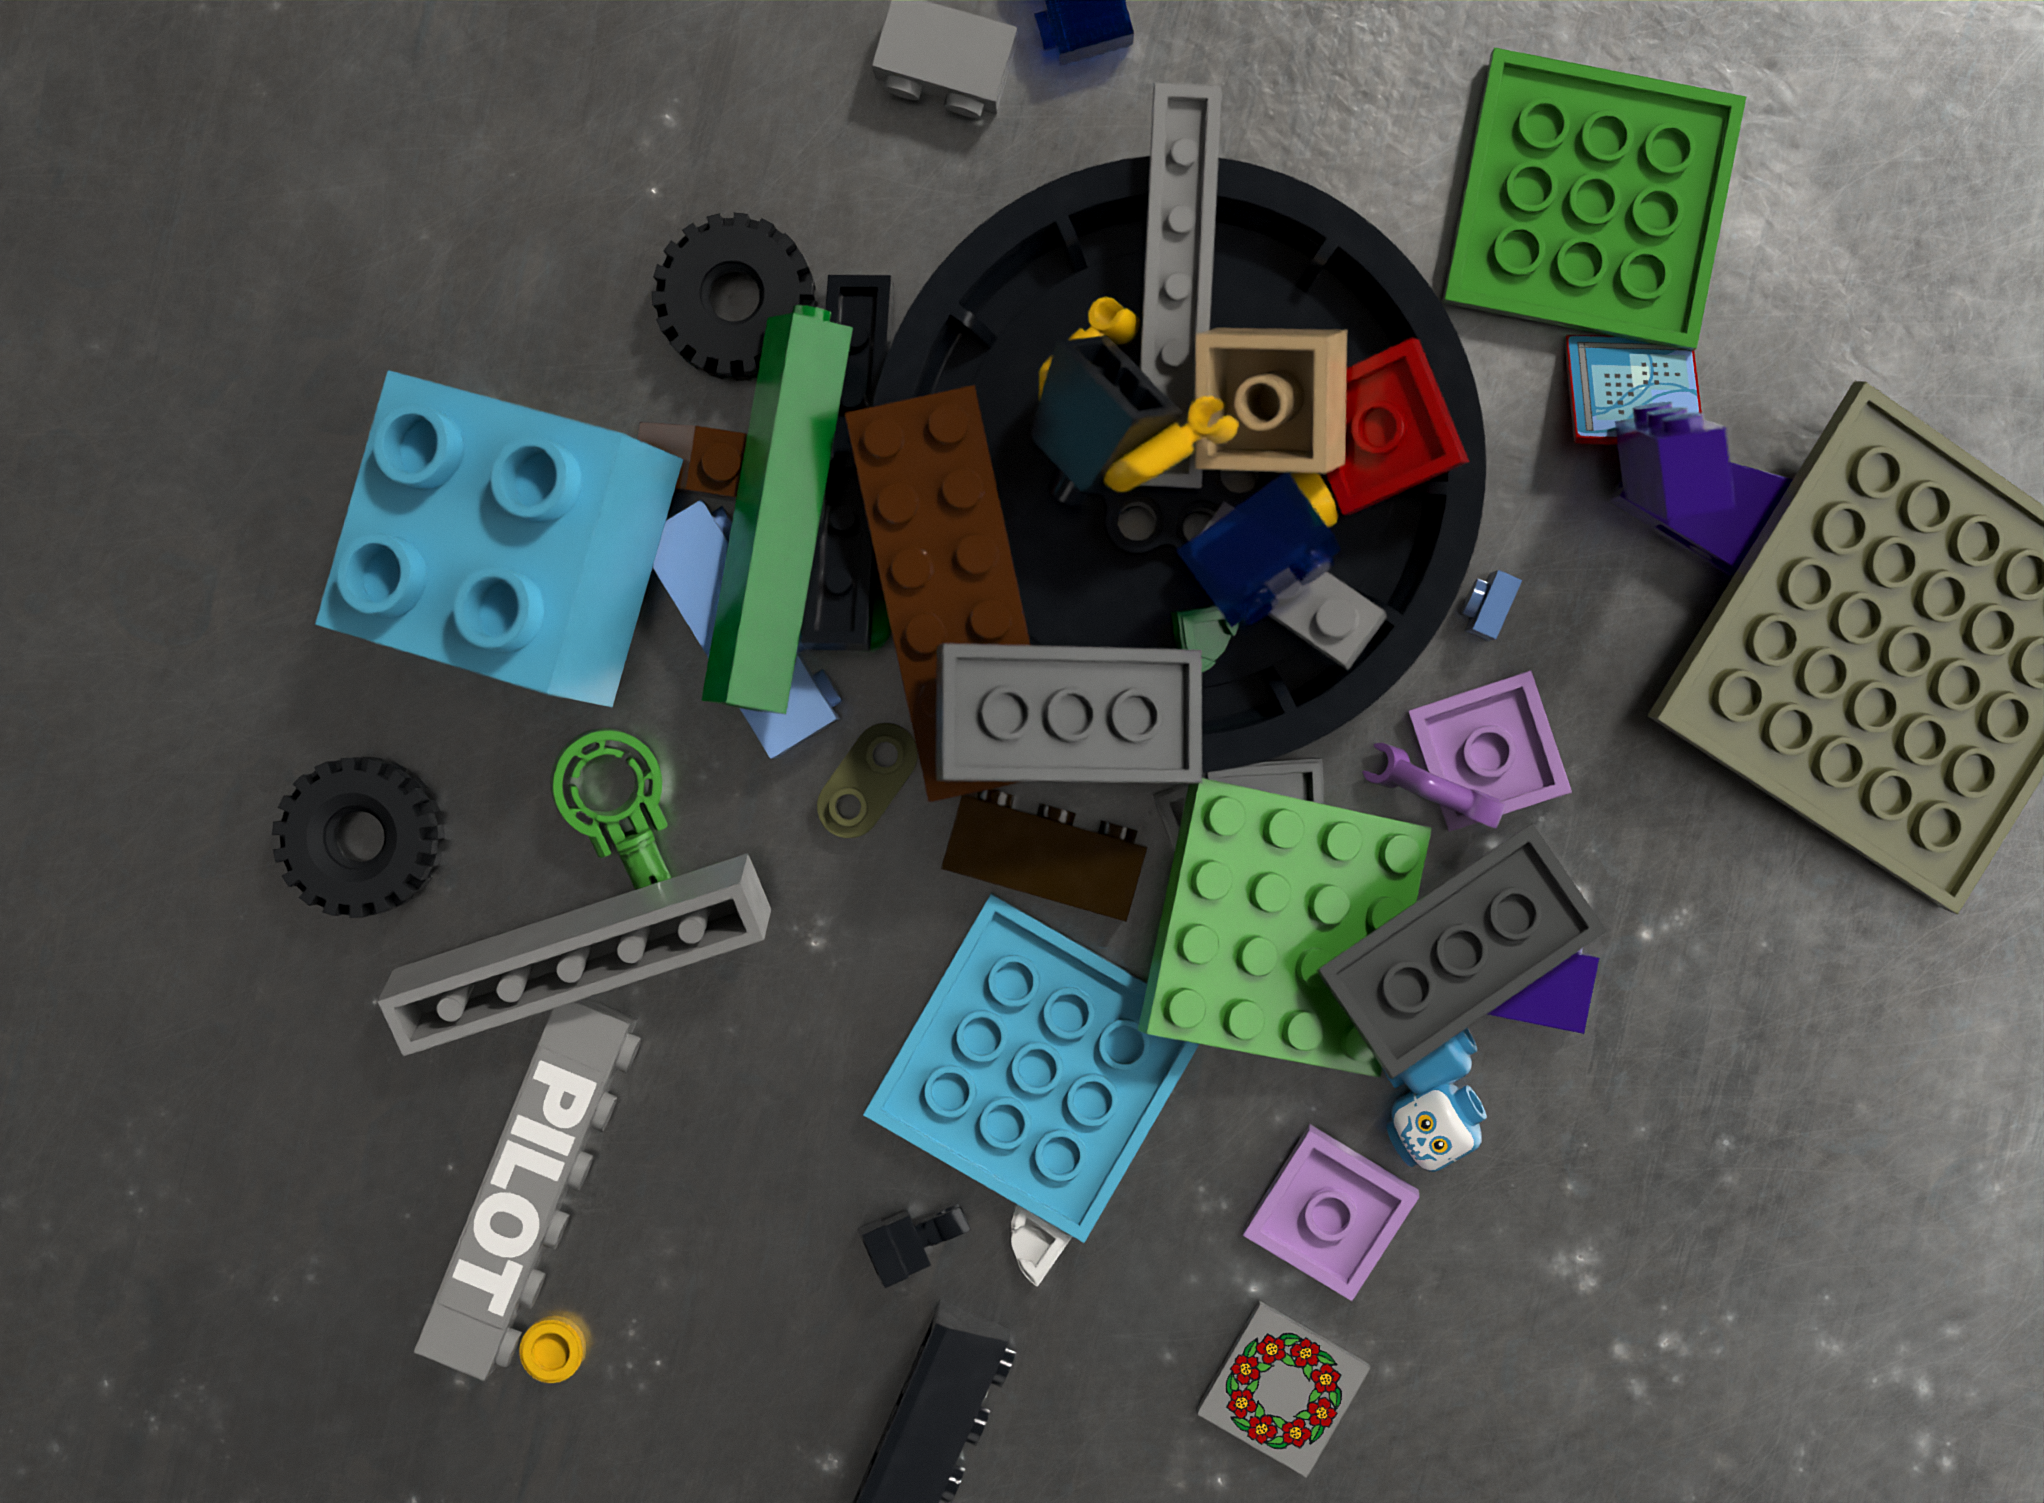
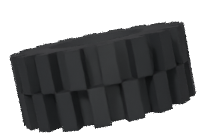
(695, 265)
(311, 844)

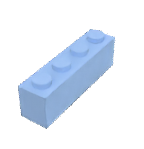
(692, 569)

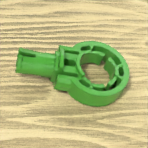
(634, 847)

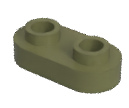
(867, 780)

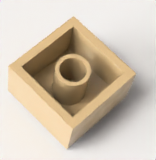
(1281, 391)

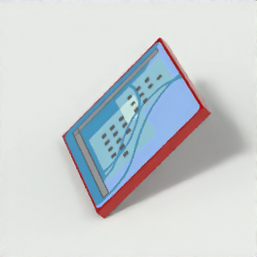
(1617, 374)

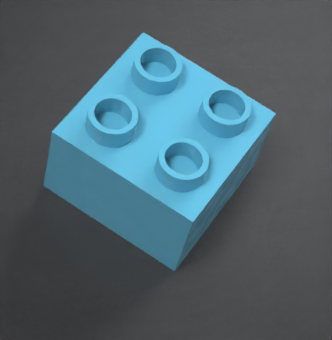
(499, 539)

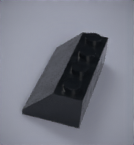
(938, 1410)

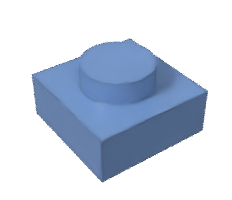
(1489, 604)

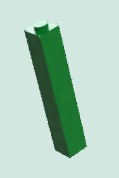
(777, 511)

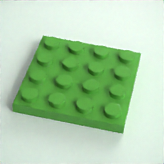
(1594, 199)
(1260, 903)

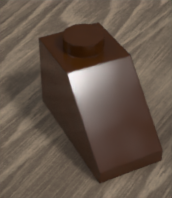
(709, 457)

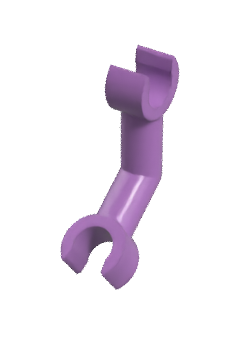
(1466, 801)

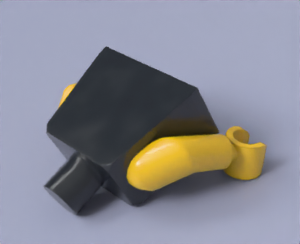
(1106, 418)

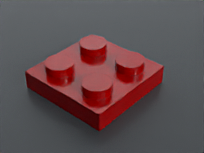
(1393, 429)

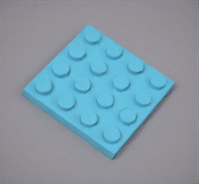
(1032, 1069)

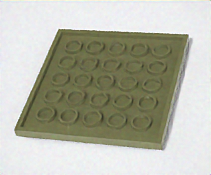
(1883, 651)

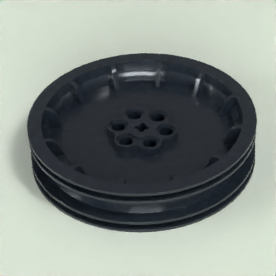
(1278, 263)

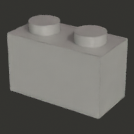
(944, 56)

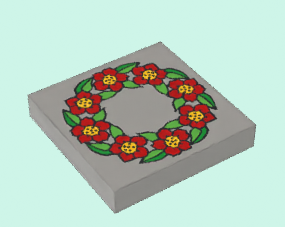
(1283, 1389)

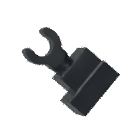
(899, 1245)

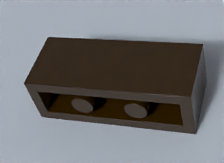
(1045, 853)

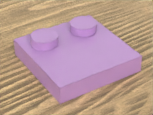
(1493, 743)
(1331, 1212)

